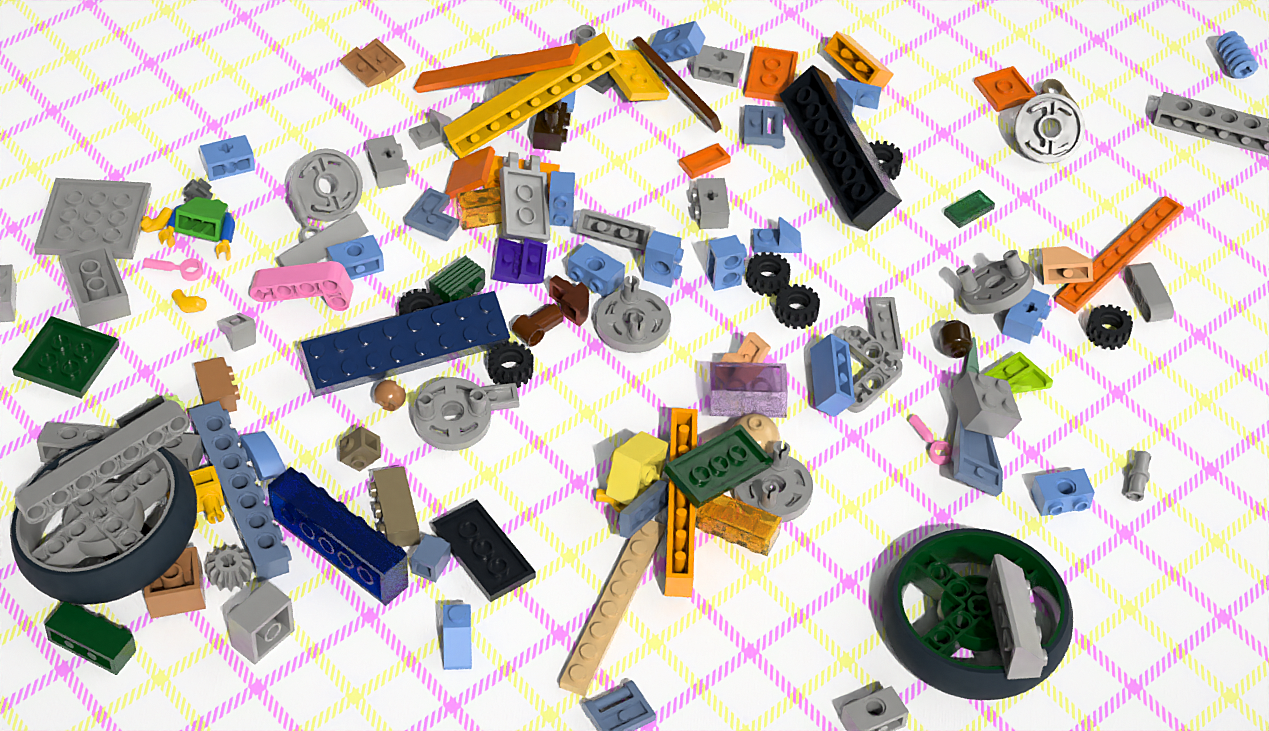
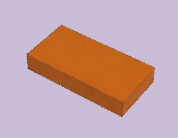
(704, 160)

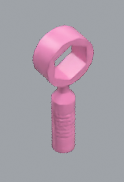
(170, 266)
(928, 437)

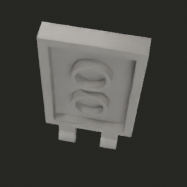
(524, 199)

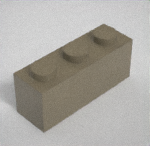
(395, 506)

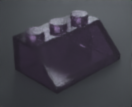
(747, 389)

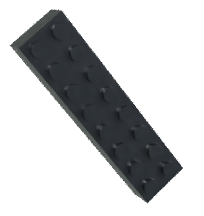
(840, 148)

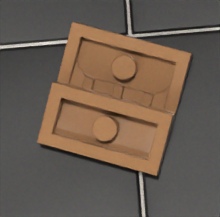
(373, 63)

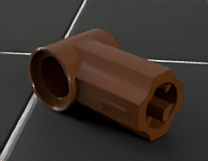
(533, 328)

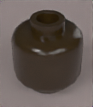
(955, 339)

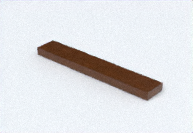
(678, 84)

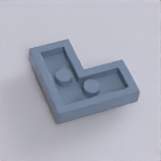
(428, 215)

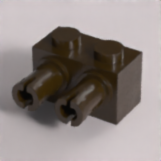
(550, 127)

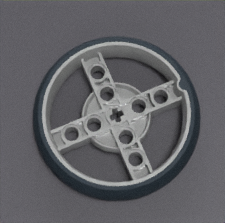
(108, 523)

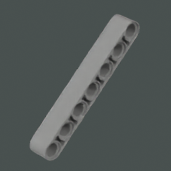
(102, 462)

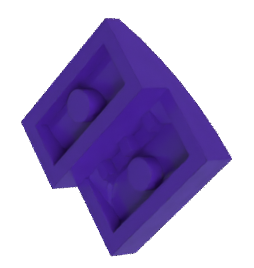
(519, 262)

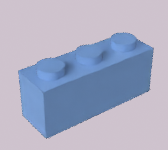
(832, 375)

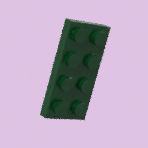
(718, 466)

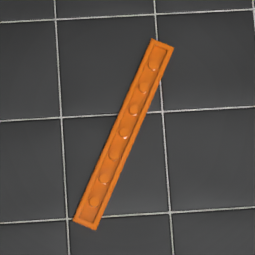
(497, 68)
(1121, 253)

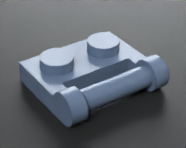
(757, 125)
(623, 717)

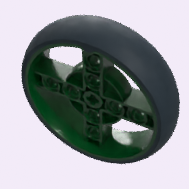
(966, 605)

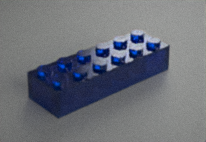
(339, 535)

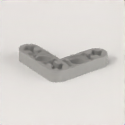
(878, 367)

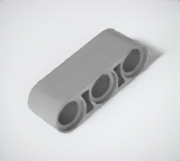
(1149, 292)

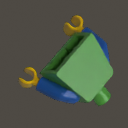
(204, 220)

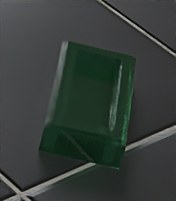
(969, 209)

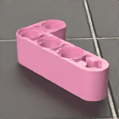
(304, 281)

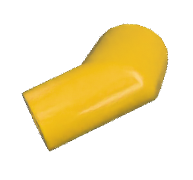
(151, 225)
(190, 303)
(602, 497)

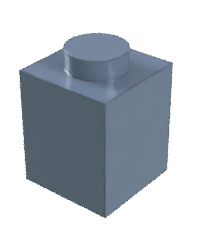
(430, 558)

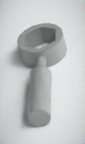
(302, 215)

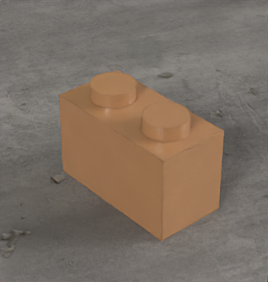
(215, 383)

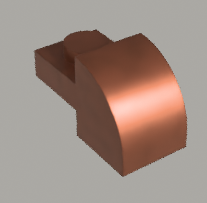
(573, 299)

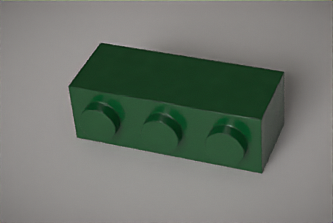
(90, 637)

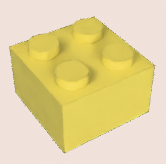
(635, 467)

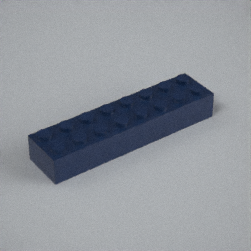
(403, 343)

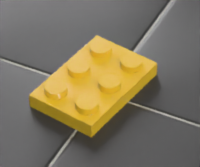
(637, 77)

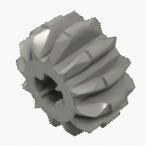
(229, 568)

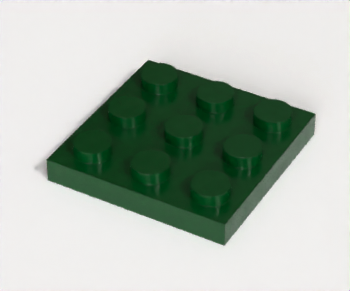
(66, 357)

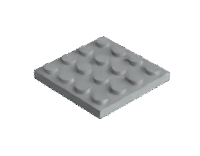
(93, 214)

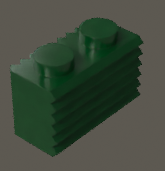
(458, 280)

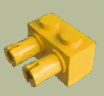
(208, 494)

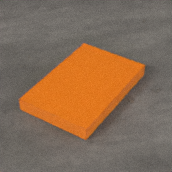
(770, 73)

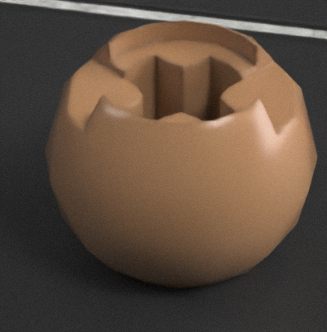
(389, 395)

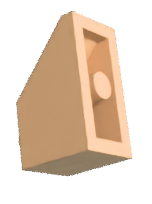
(1065, 266)

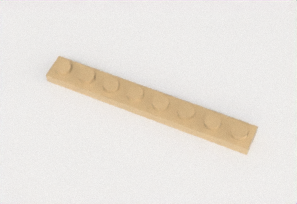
(612, 608)

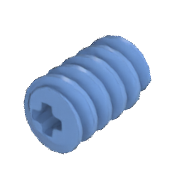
(1236, 55)

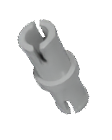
(1139, 476)

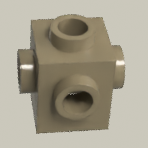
(360, 448)

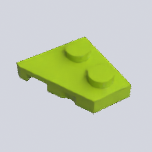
(1021, 374)

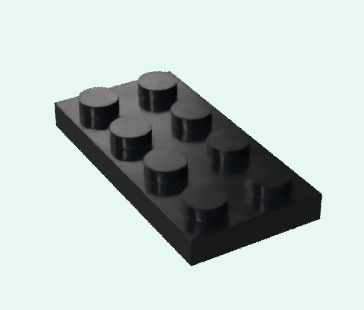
(484, 550)

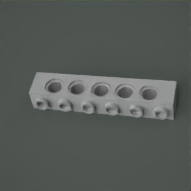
(1213, 123)
(61, 437)

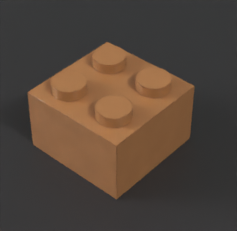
(178, 588)

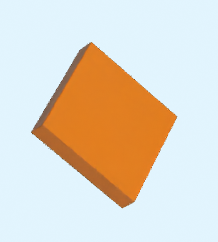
(1004, 88)
(470, 172)

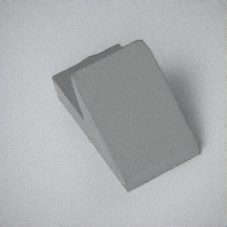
(430, 132)
(239, 329)

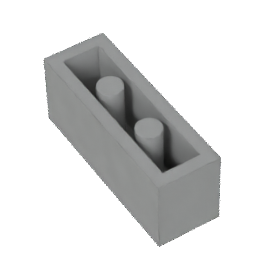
(614, 228)

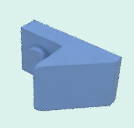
(858, 94)
(780, 240)

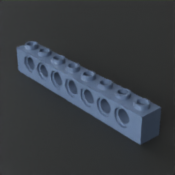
(240, 492)

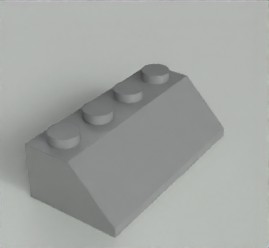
(1015, 620)

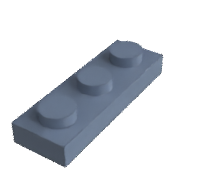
(643, 509)

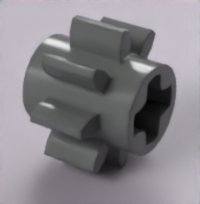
(197, 189)

